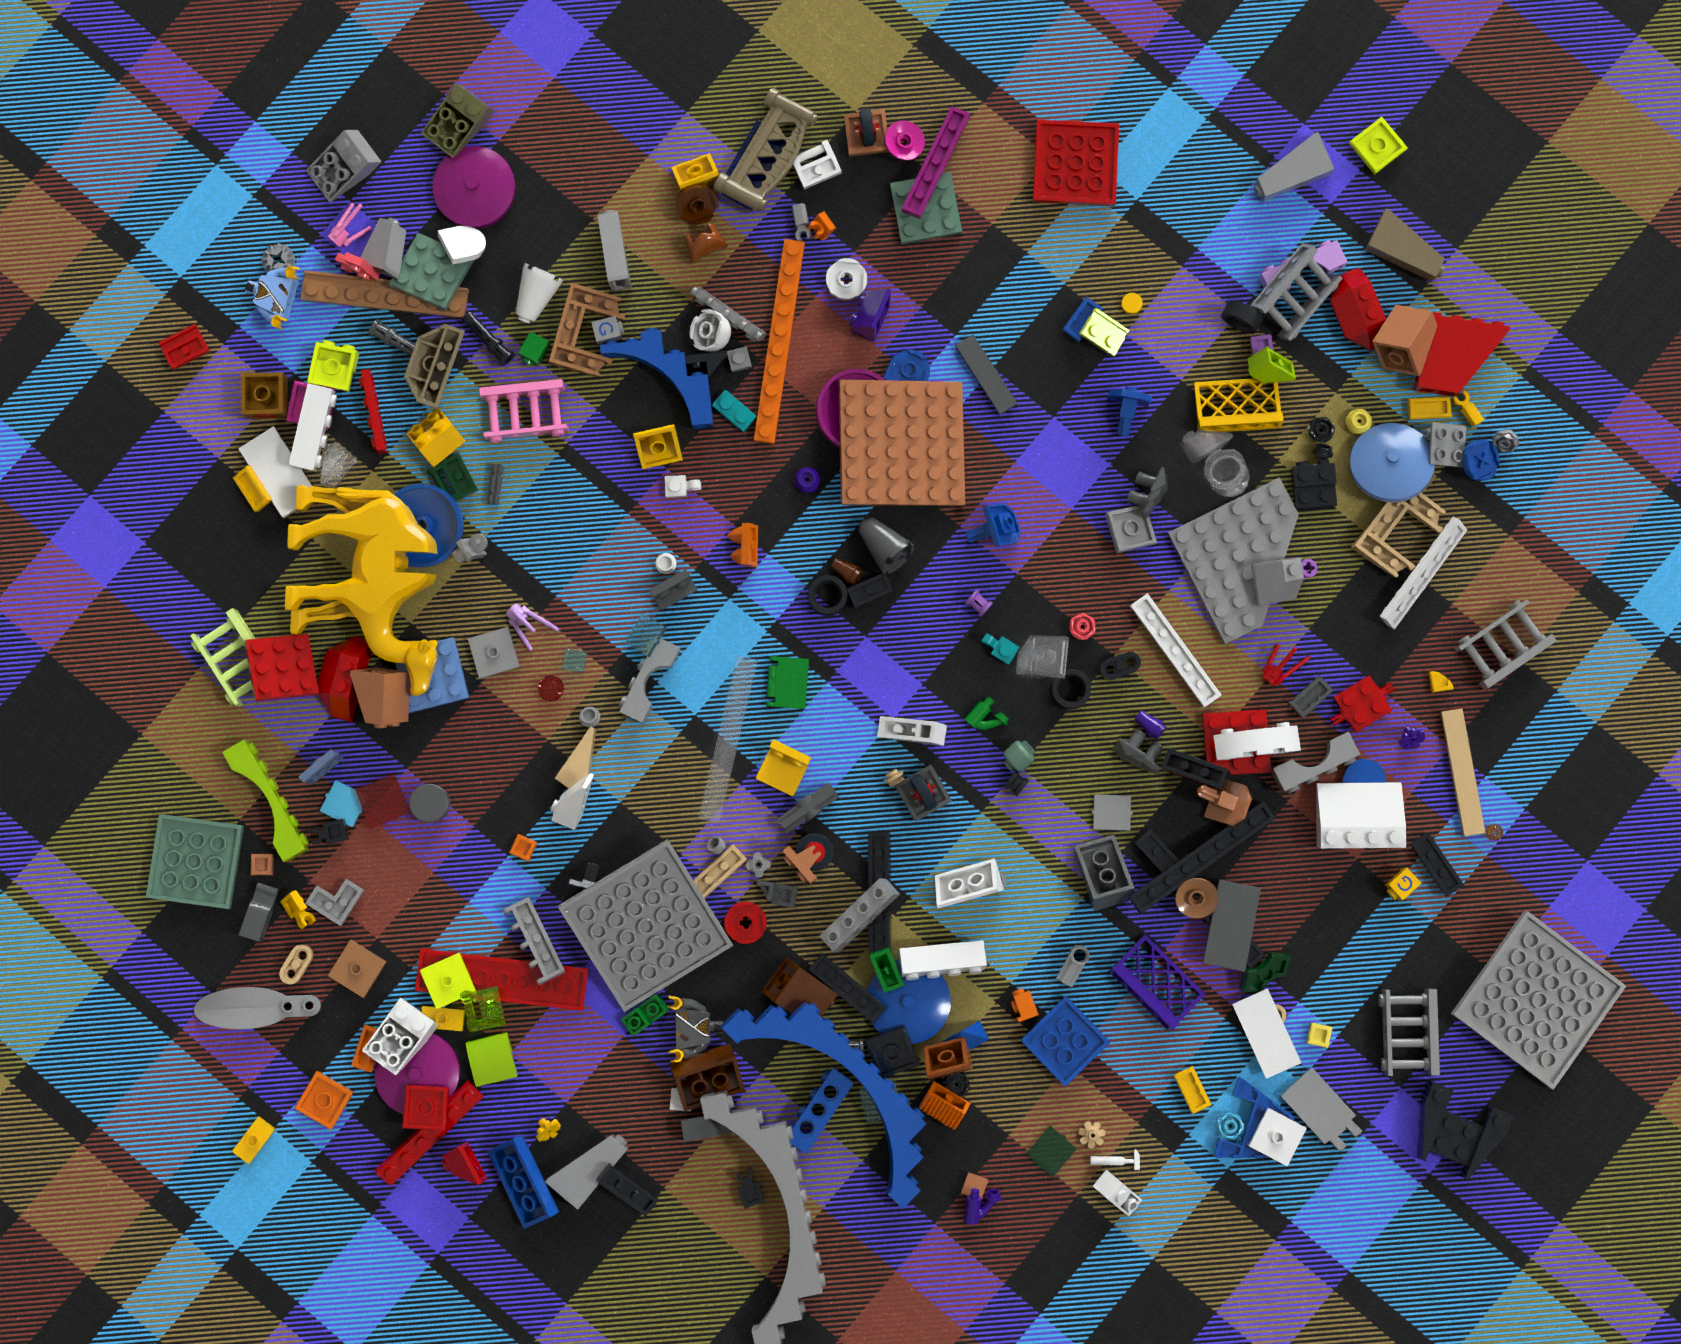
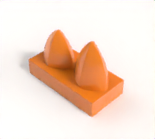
(748, 538)

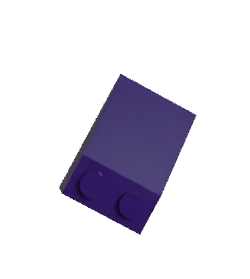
(871, 313)

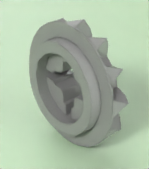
(276, 250)

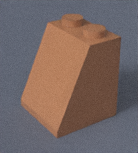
(1405, 339)
(382, 695)

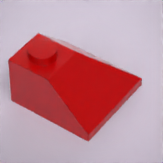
(464, 1164)

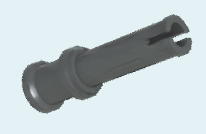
(389, 336)

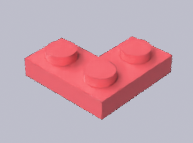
(354, 263)

